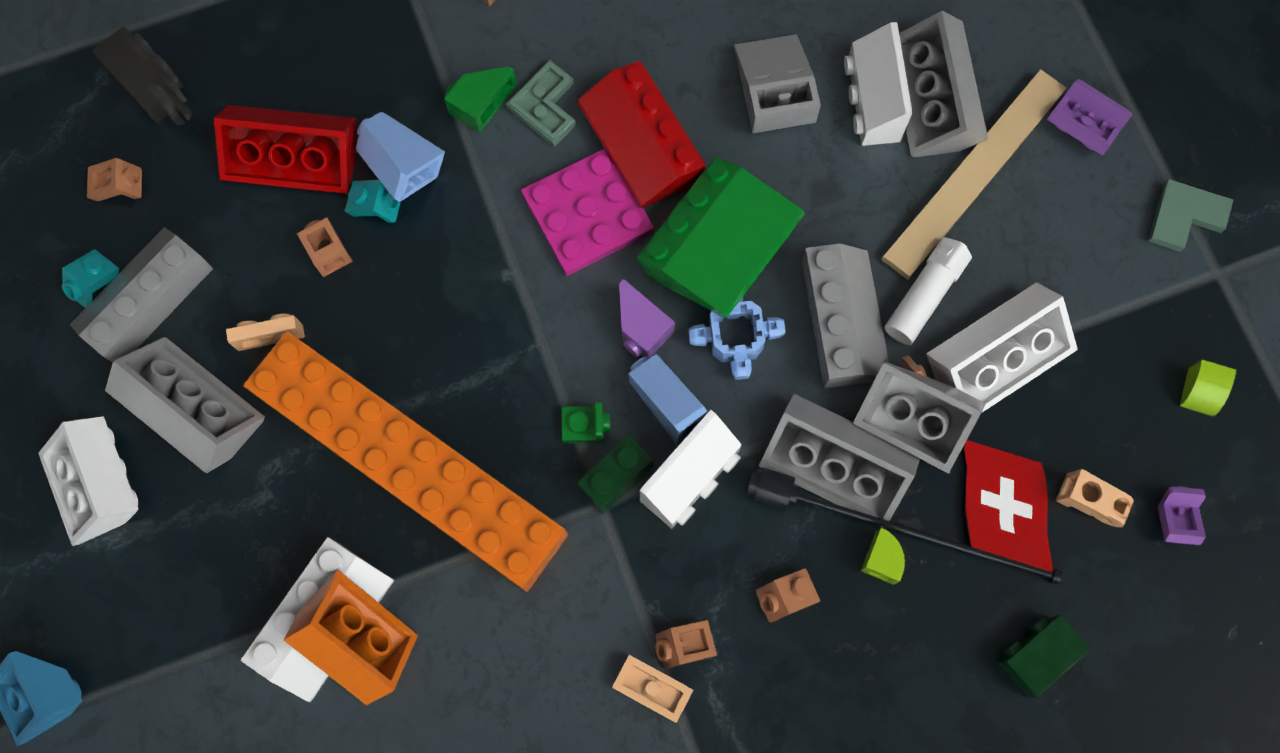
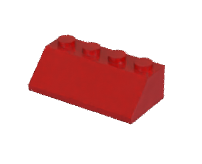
(641, 134)
(286, 148)

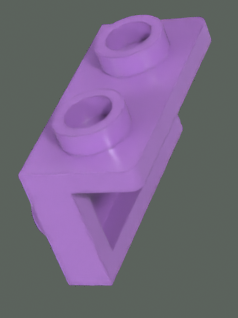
(1089, 116)

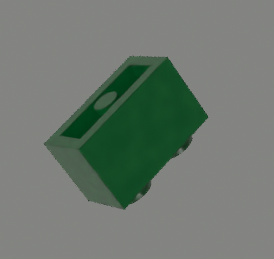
(615, 474)
(1043, 655)

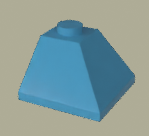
(35, 695)

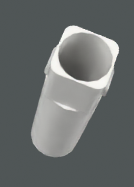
(923, 297)

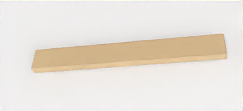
(973, 175)

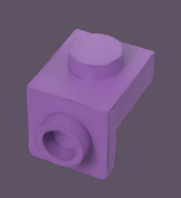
(1181, 515)

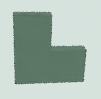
(537, 105)
(1187, 205)

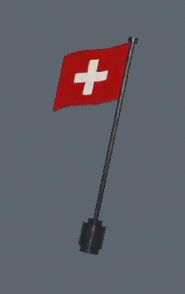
(1001, 508)

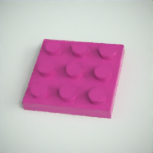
(586, 212)

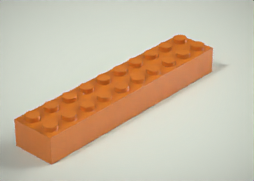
(407, 461)

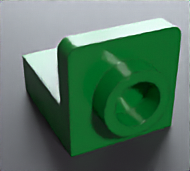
(585, 424)

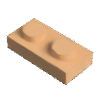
(258, 334)
(652, 688)

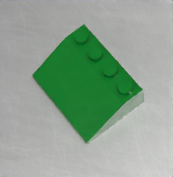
(719, 237)

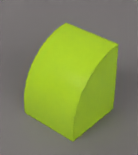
(1207, 387)
(884, 558)

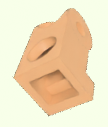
(1095, 498)

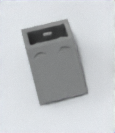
(777, 83)

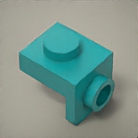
(371, 199)
(86, 276)

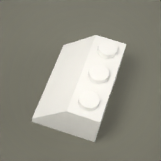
(879, 86)
(691, 471)
(88, 479)

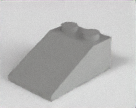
(919, 415)

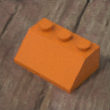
(352, 639)

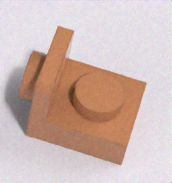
(113, 179)
(685, 644)

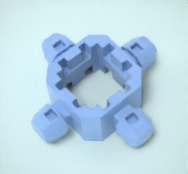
(739, 355)

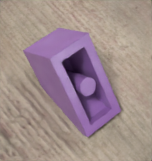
(642, 323)

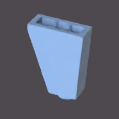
(398, 155)
(666, 397)

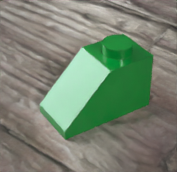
(479, 95)

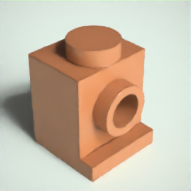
(330, 257)

